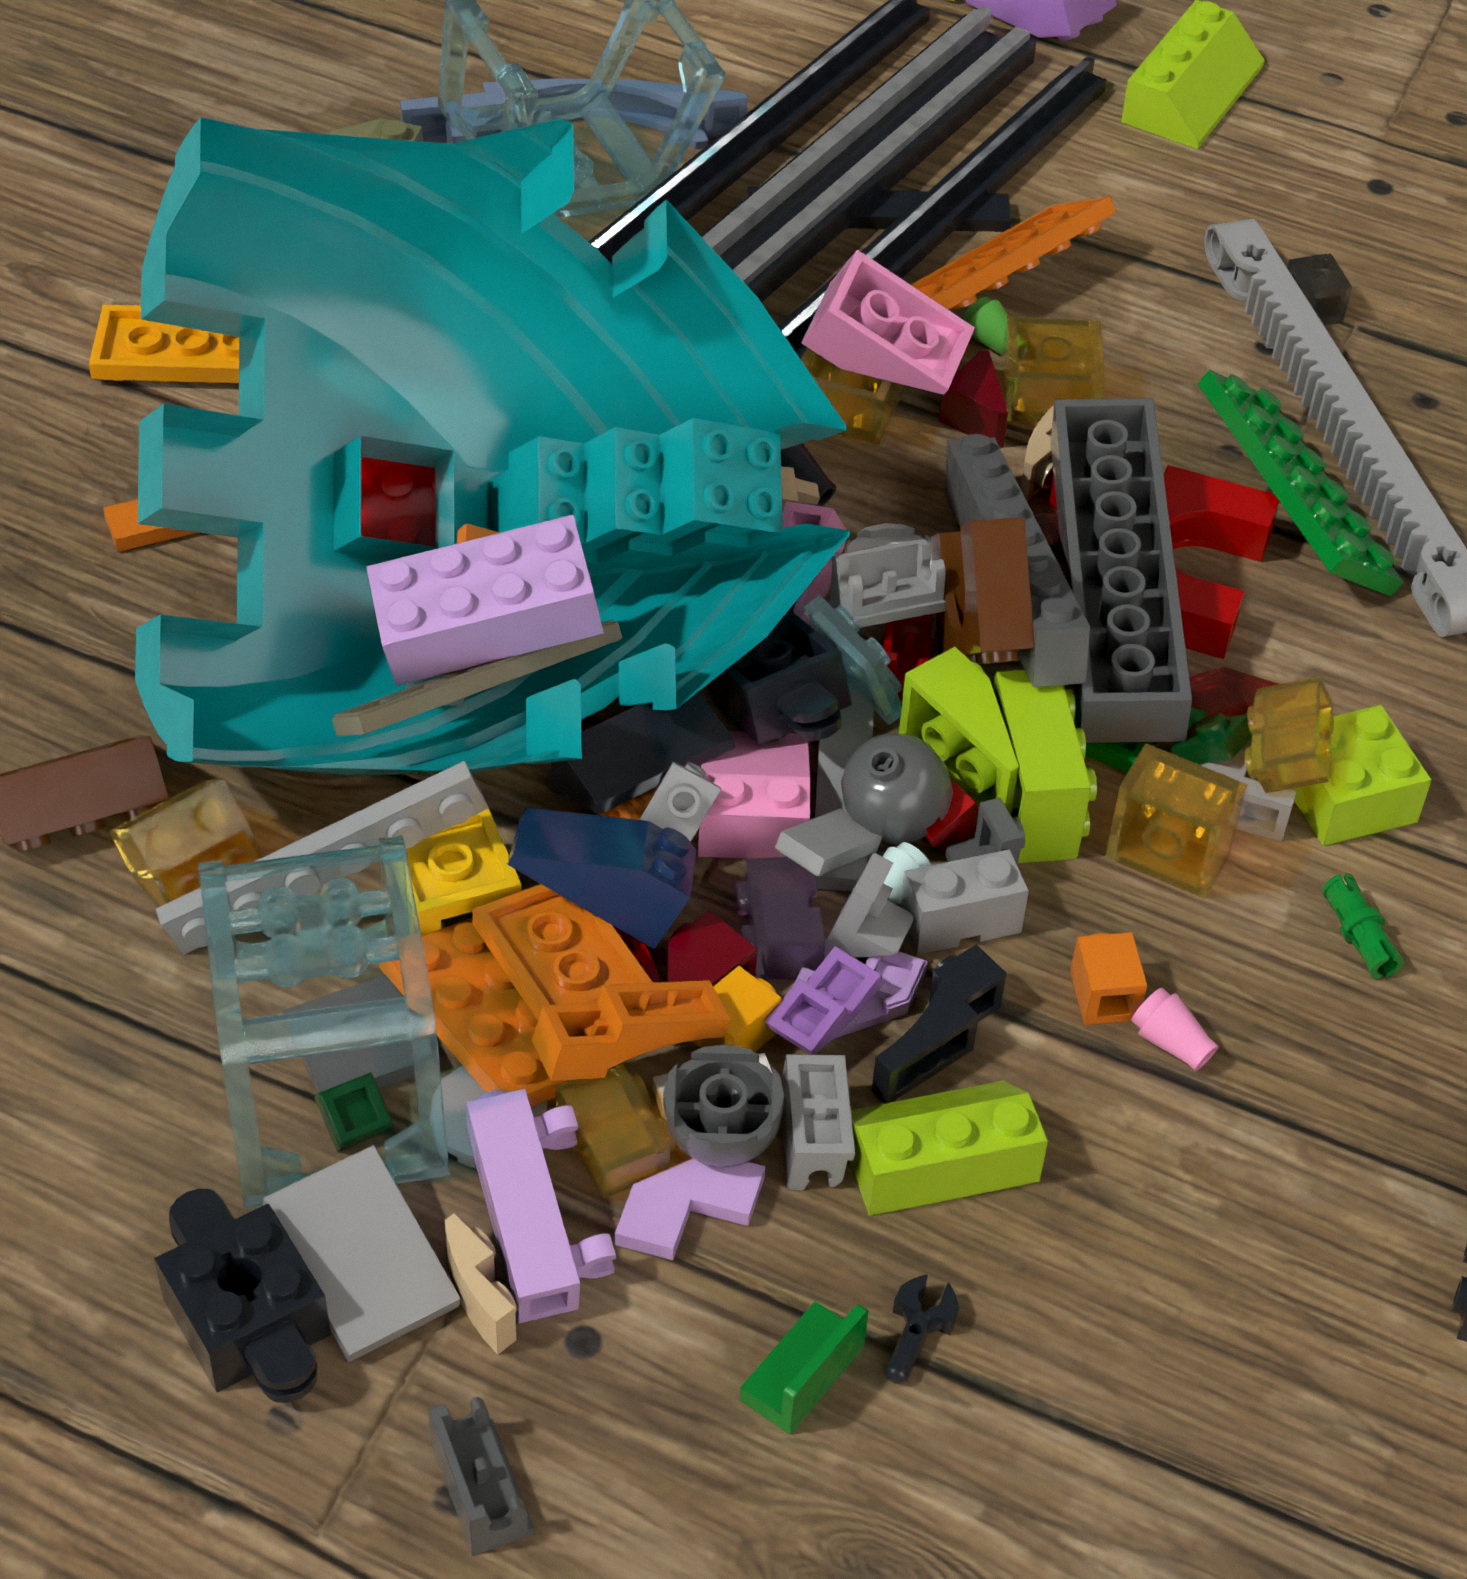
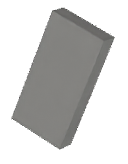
(827, 842)

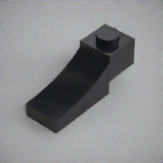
(961, 995)

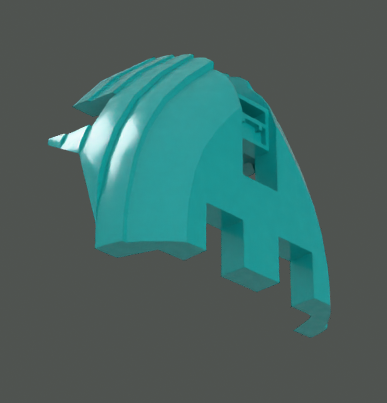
(456, 326)

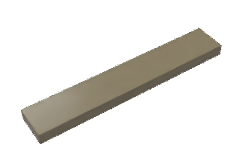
(461, 684)

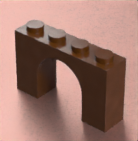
(985, 590)

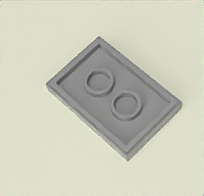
(364, 1252)

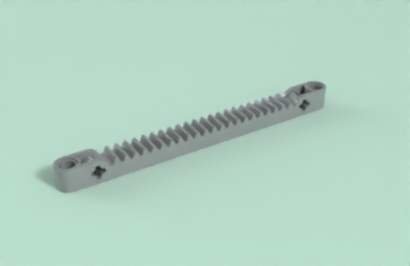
(1351, 422)

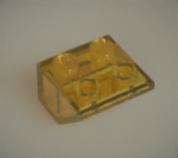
(175, 836)

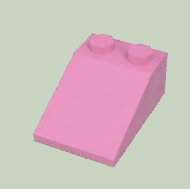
(887, 328)
(760, 796)

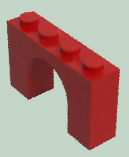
(1223, 518)

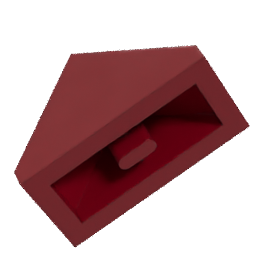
(976, 400)

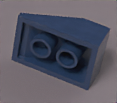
(609, 866)

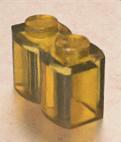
(1291, 735)
(616, 1129)

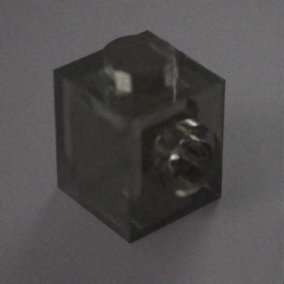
(1322, 285)

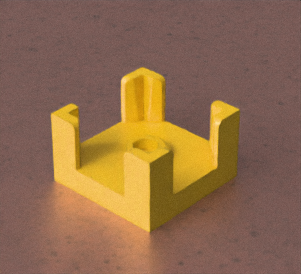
(460, 871)

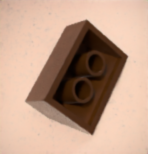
(79, 791)

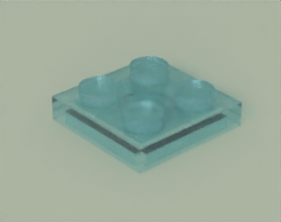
(863, 660)

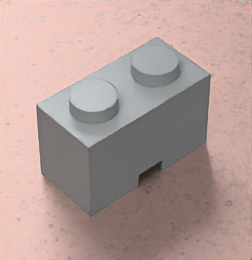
(964, 900)

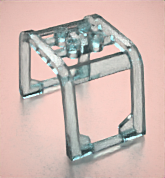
(699, 75)
(315, 952)

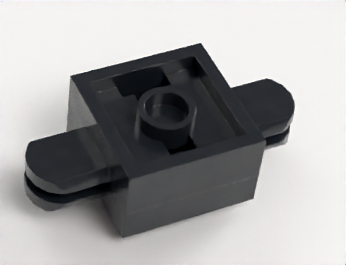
(786, 685)
(242, 1296)

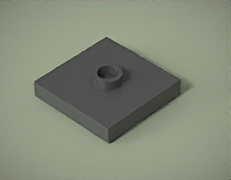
(387, 1062)

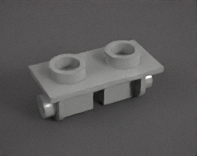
(682, 799)

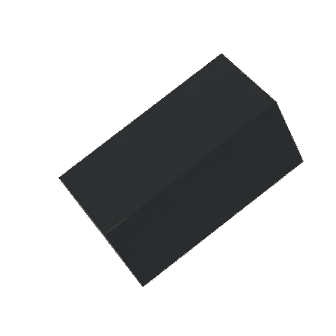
(635, 752)

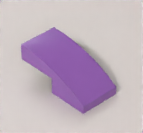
(826, 1003)

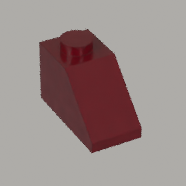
(708, 951)

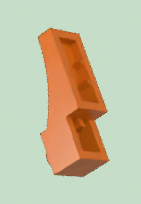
(623, 1024)

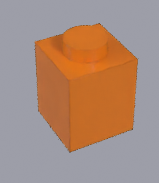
(1107, 977)

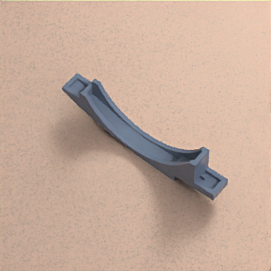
(635, 100)

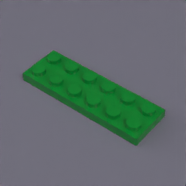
(1300, 483)

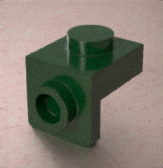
(1214, 739)

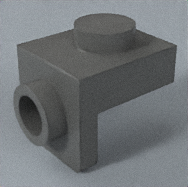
(994, 833)

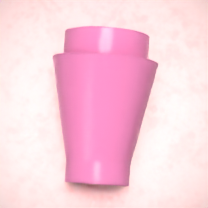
(1173, 1028)

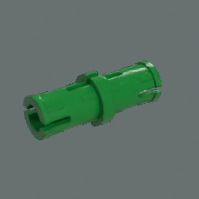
(1362, 926)

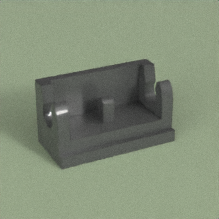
(479, 1477)

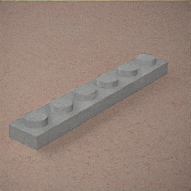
(413, 813)

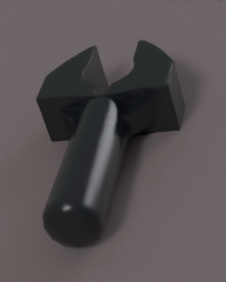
(918, 1325)

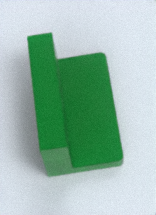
(805, 1365)

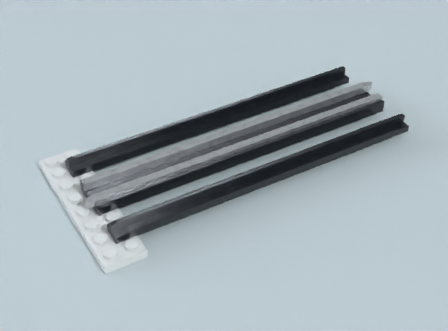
(866, 151)

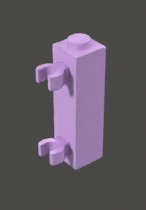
(523, 1204)

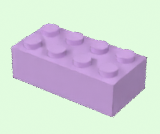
(484, 600)

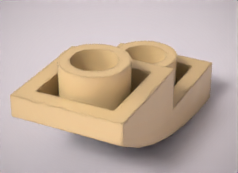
(1038, 458)
(473, 1276)

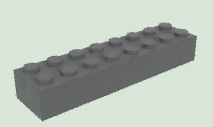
(1121, 570)

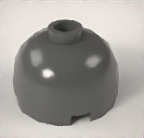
(896, 787)
(723, 1105)

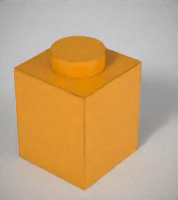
(748, 1005)

